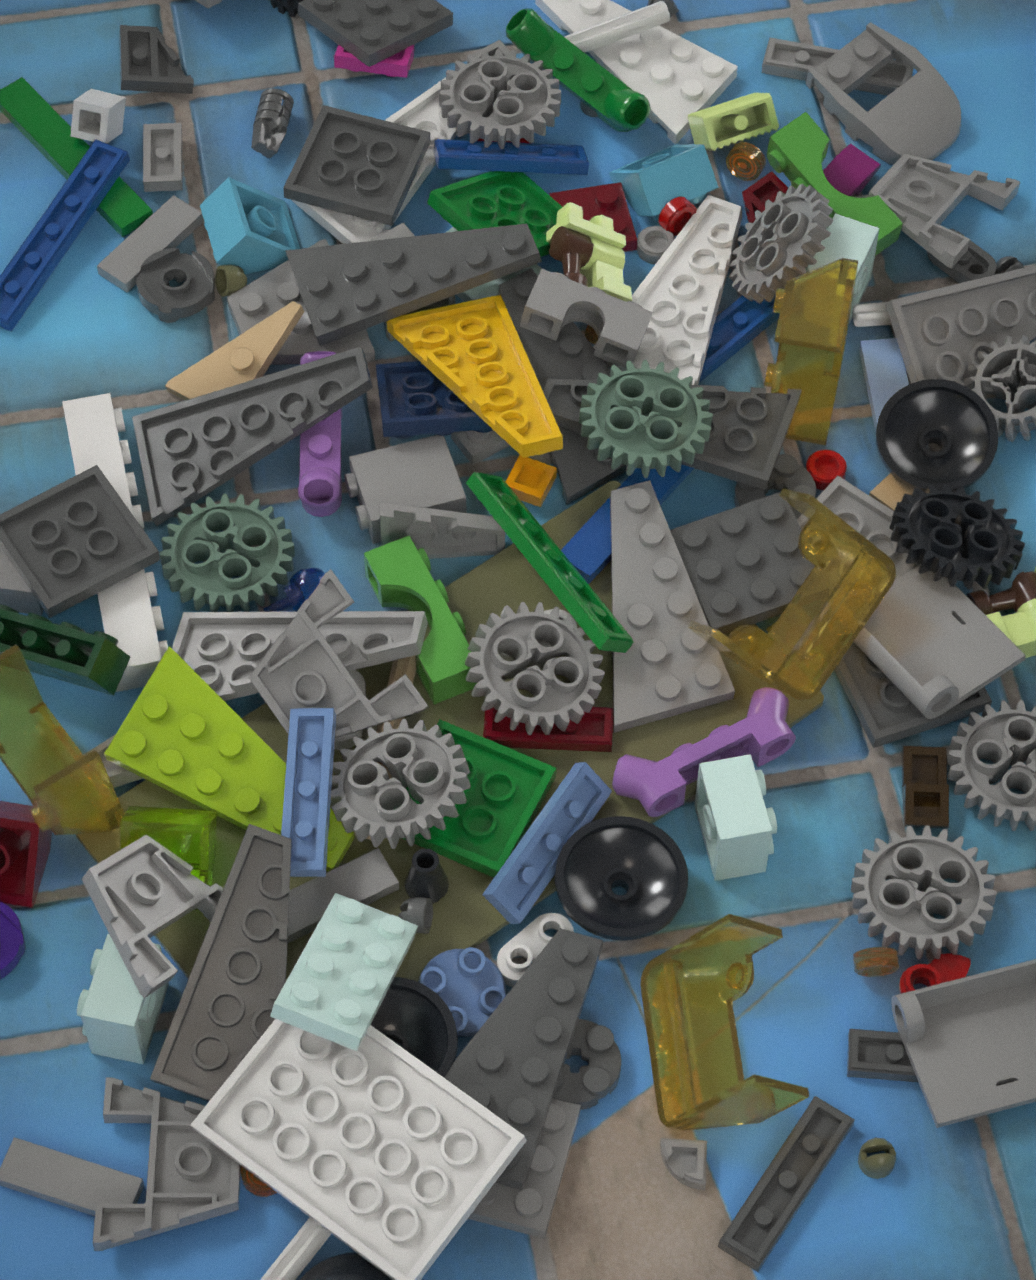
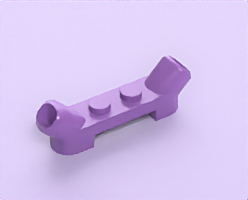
(321, 459)
(663, 783)

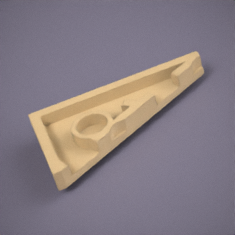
(240, 359)

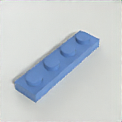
(309, 789)
(536, 855)

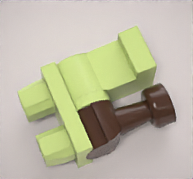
(589, 251)
(1021, 597)

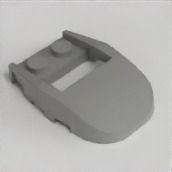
(913, 120)

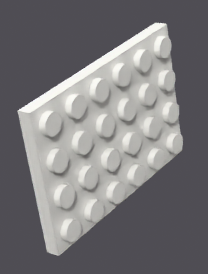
(361, 1142)

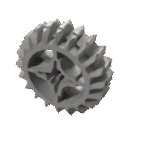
(987, 381)

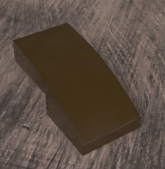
(925, 787)

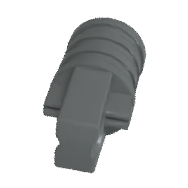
(271, 121)

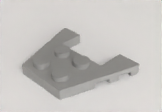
(927, 192)
(274, 292)
(308, 674)
(141, 895)
(185, 1176)

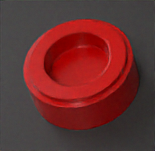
(676, 214)
(825, 467)

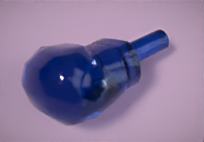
(300, 588)

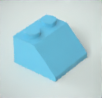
(665, 176)
(248, 227)

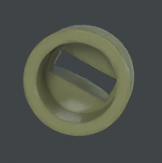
(229, 279)
(877, 1165)

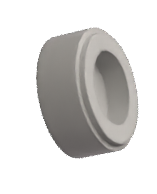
(653, 243)

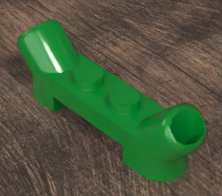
(578, 72)

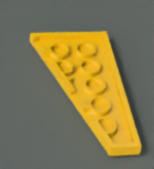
(486, 366)

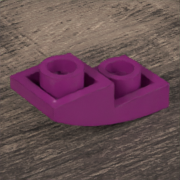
(851, 171)

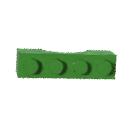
(799, 154)
(403, 580)

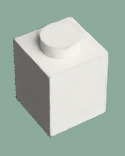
(98, 116)

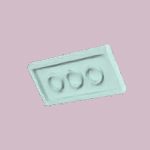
(344, 971)

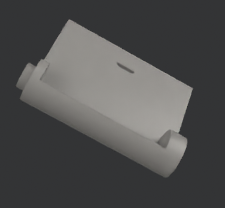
(935, 643)
(970, 1039)

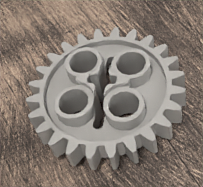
(500, 98)
(780, 242)
(517, 637)
(991, 739)
(425, 758)
(911, 922)

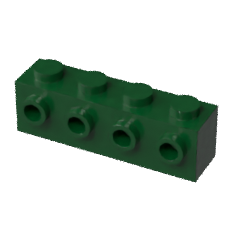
(64, 650)

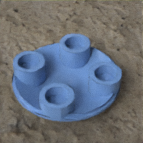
(467, 985)

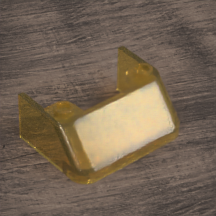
(812, 344)
(824, 613)
(64, 786)
(695, 1031)

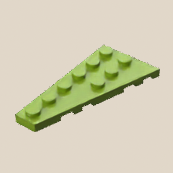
(206, 754)

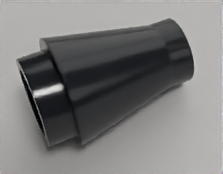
(426, 876)

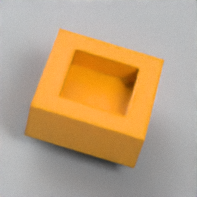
(531, 480)

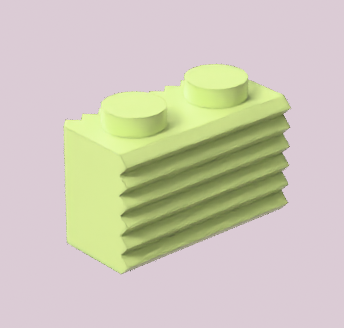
(733, 121)

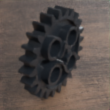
(956, 536)

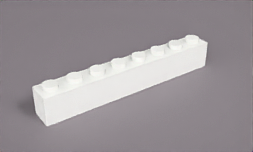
(127, 604)

